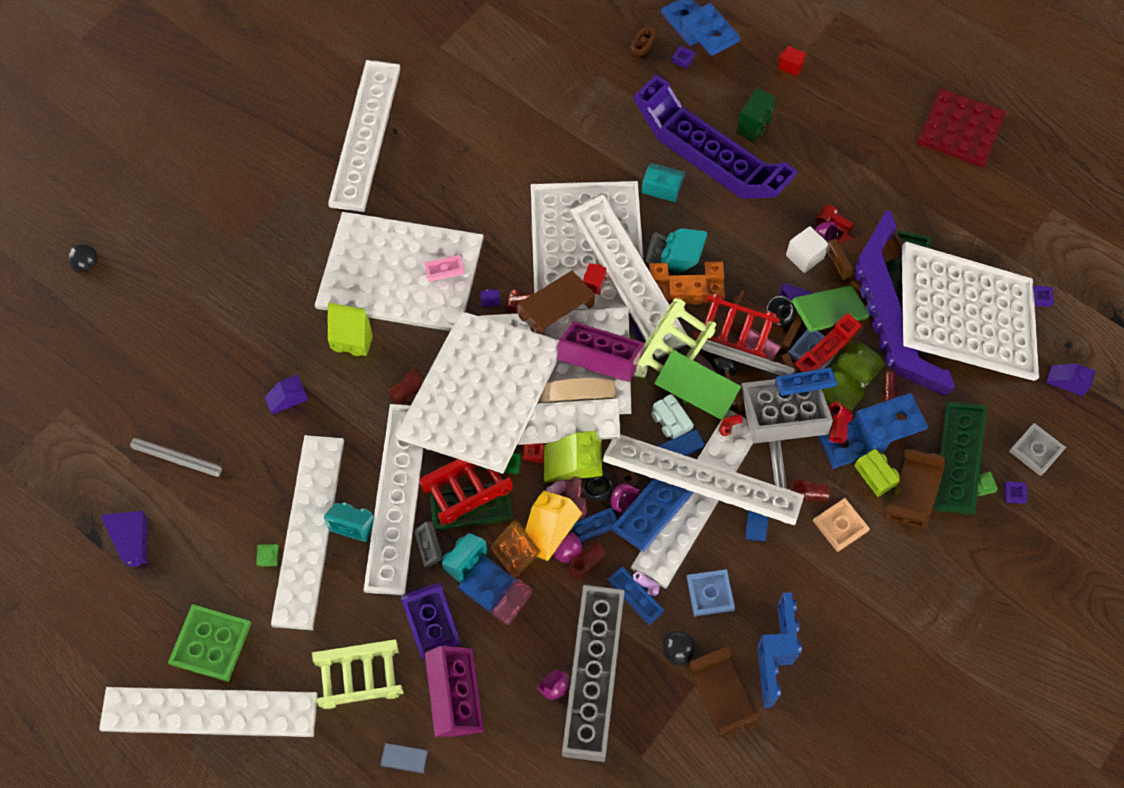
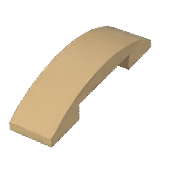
(578, 389)

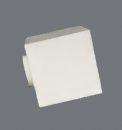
(807, 249)

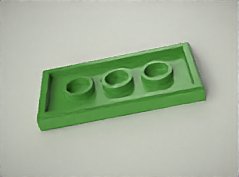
(829, 307)
(697, 385)

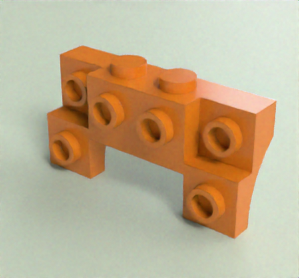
(690, 288)

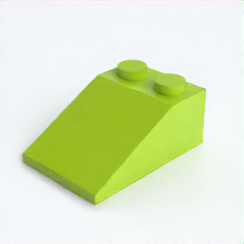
(348, 329)
(573, 456)

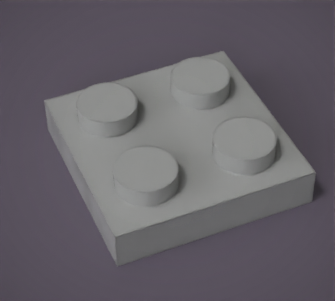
(1037, 449)

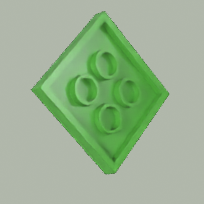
(210, 643)

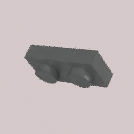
(655, 249)
(428, 544)

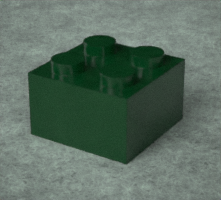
(756, 115)

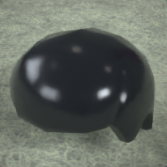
(82, 257)
(783, 308)
(723, 365)
(597, 488)
(678, 647)

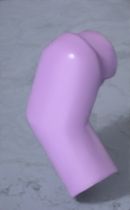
(557, 487)
(652, 586)

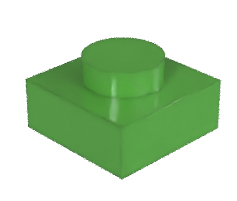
(986, 484)
(267, 555)

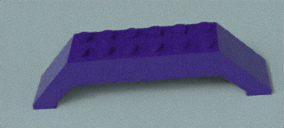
(707, 147)
(888, 314)

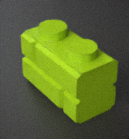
(877, 472)

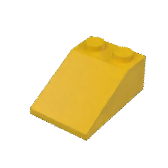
(550, 522)

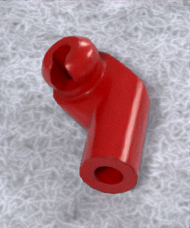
(727, 424)

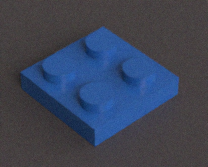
(486, 583)

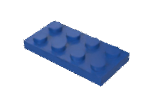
(651, 513)

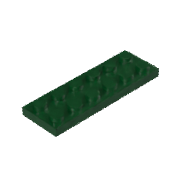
(962, 453)

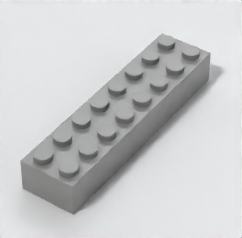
(593, 674)

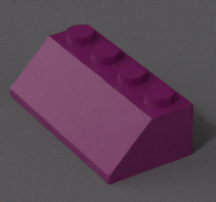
(600, 351)
(453, 691)

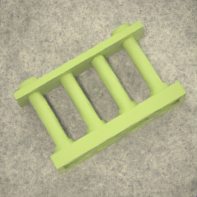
(665, 326)
(345, 656)

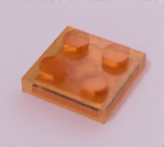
(515, 549)

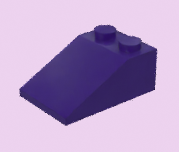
(430, 618)

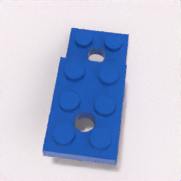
(700, 25)
(875, 429)
(778, 649)

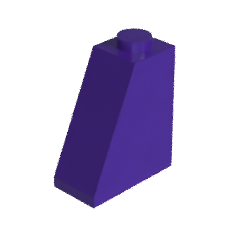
(129, 535)

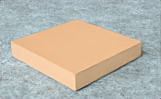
(841, 524)

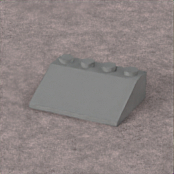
(784, 417)

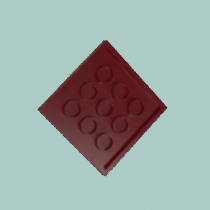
(961, 127)

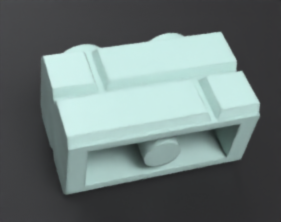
(672, 417)

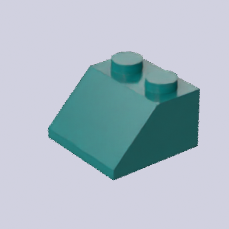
(662, 182)
(683, 249)
(349, 521)
(464, 556)

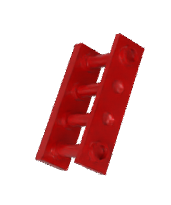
(769, 318)
(449, 474)

